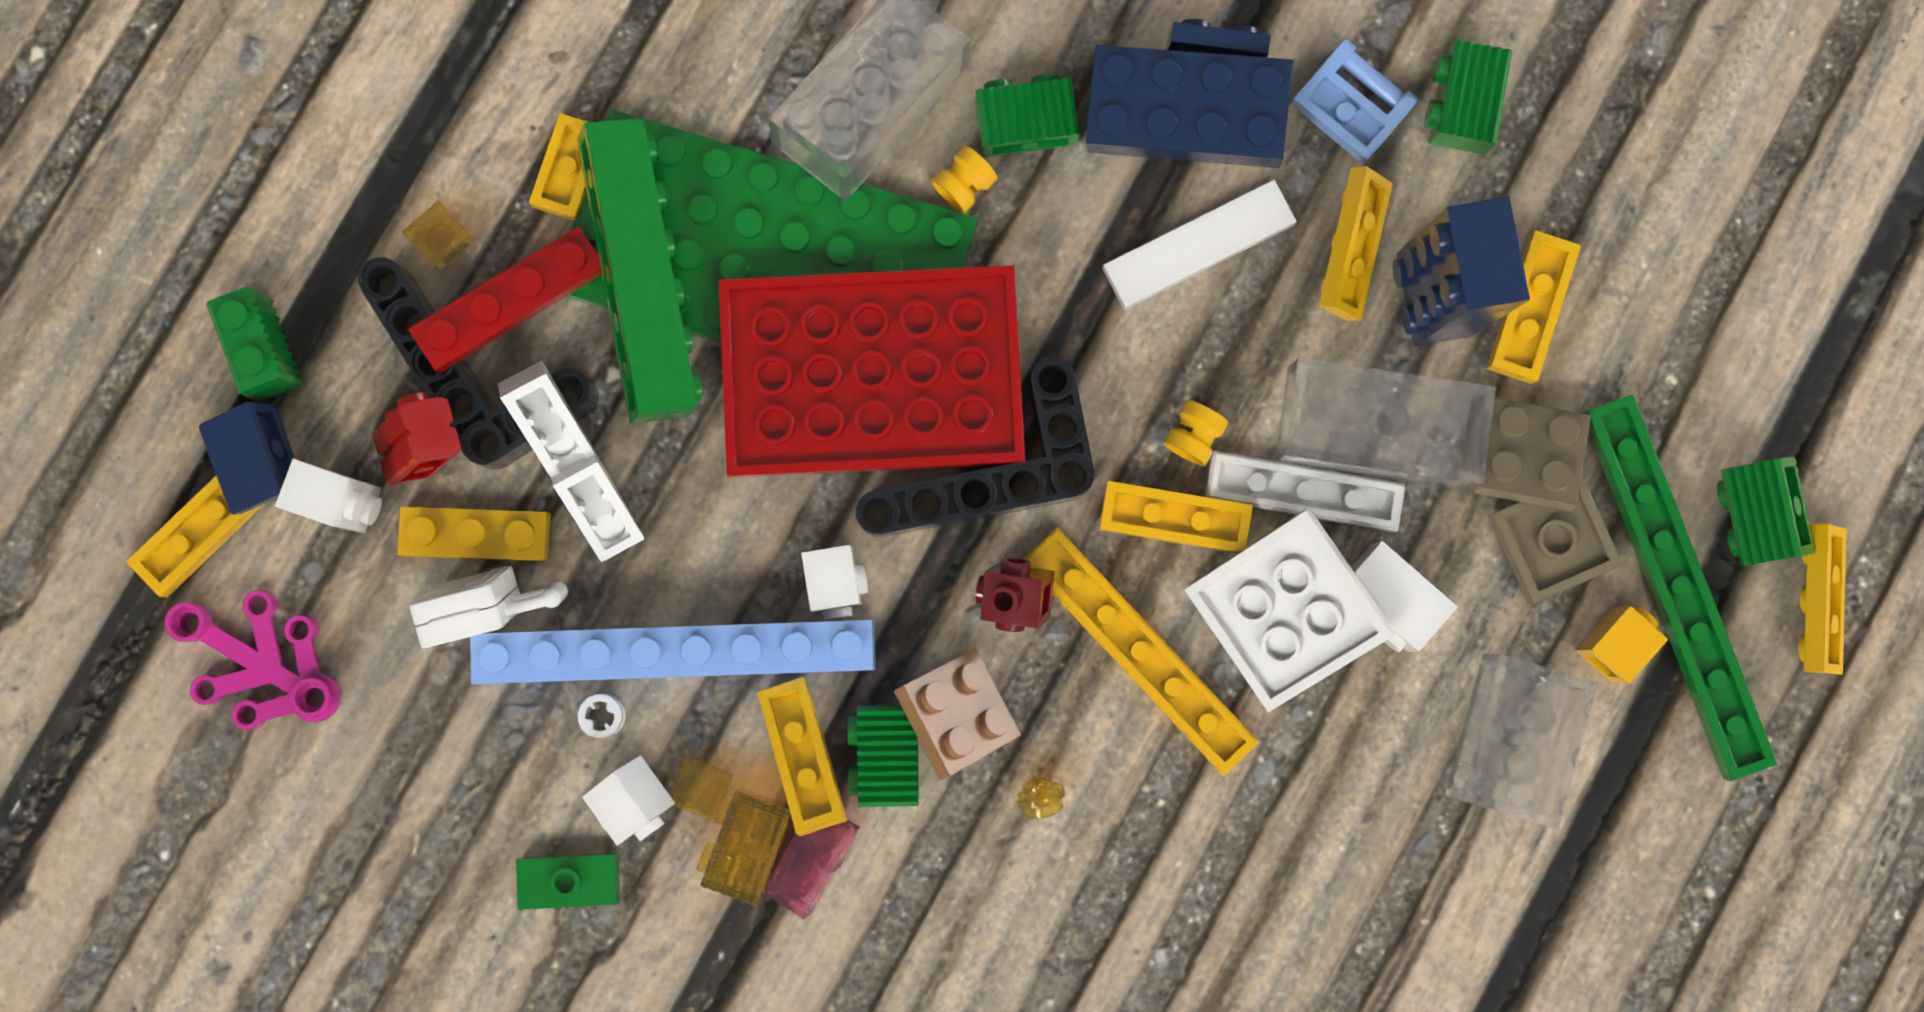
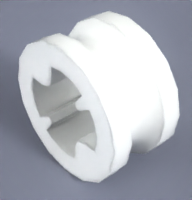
(590, 726)

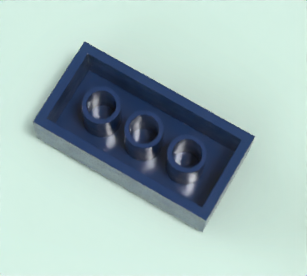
(1189, 106)
(1461, 272)

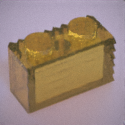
(745, 845)

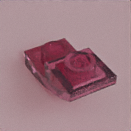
(808, 866)

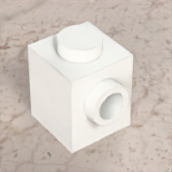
(834, 581)
(629, 802)

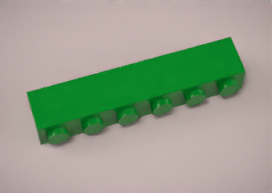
(638, 270)

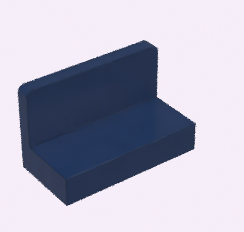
(248, 454)

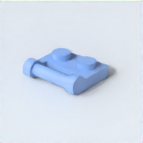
(1347, 113)

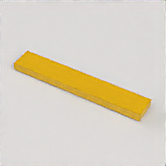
(1143, 653)

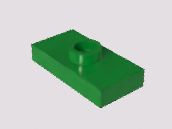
(568, 881)

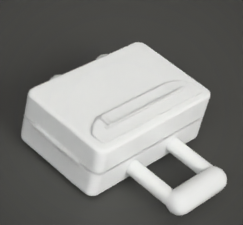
(476, 605)

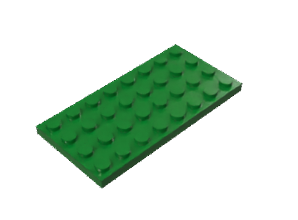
(771, 218)

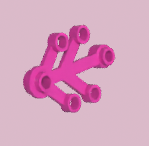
(262, 665)

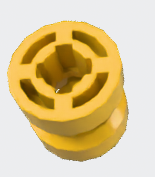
(964, 179)
(1195, 433)

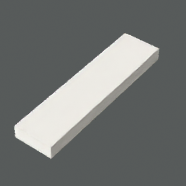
(1199, 244)
(1295, 488)

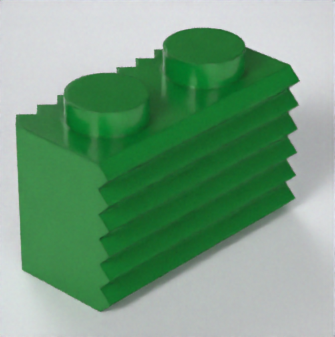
(1468, 96)
(1026, 115)
(254, 344)
(1766, 511)
(886, 757)

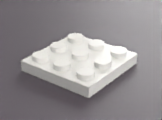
(1289, 610)

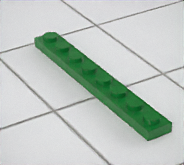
(1679, 589)

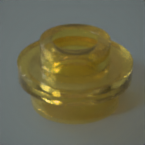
(1041, 798)

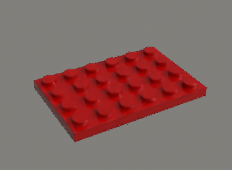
(871, 371)

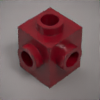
(1015, 595)

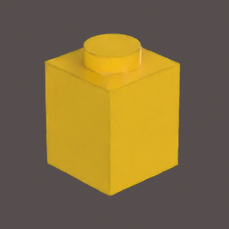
(1622, 643)

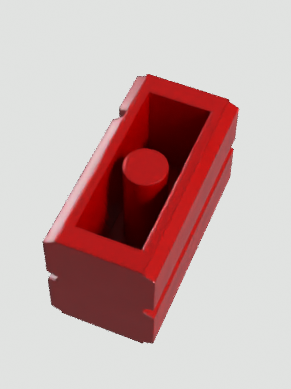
(416, 439)

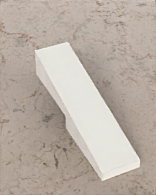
(570, 460)

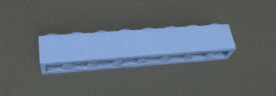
(673, 652)

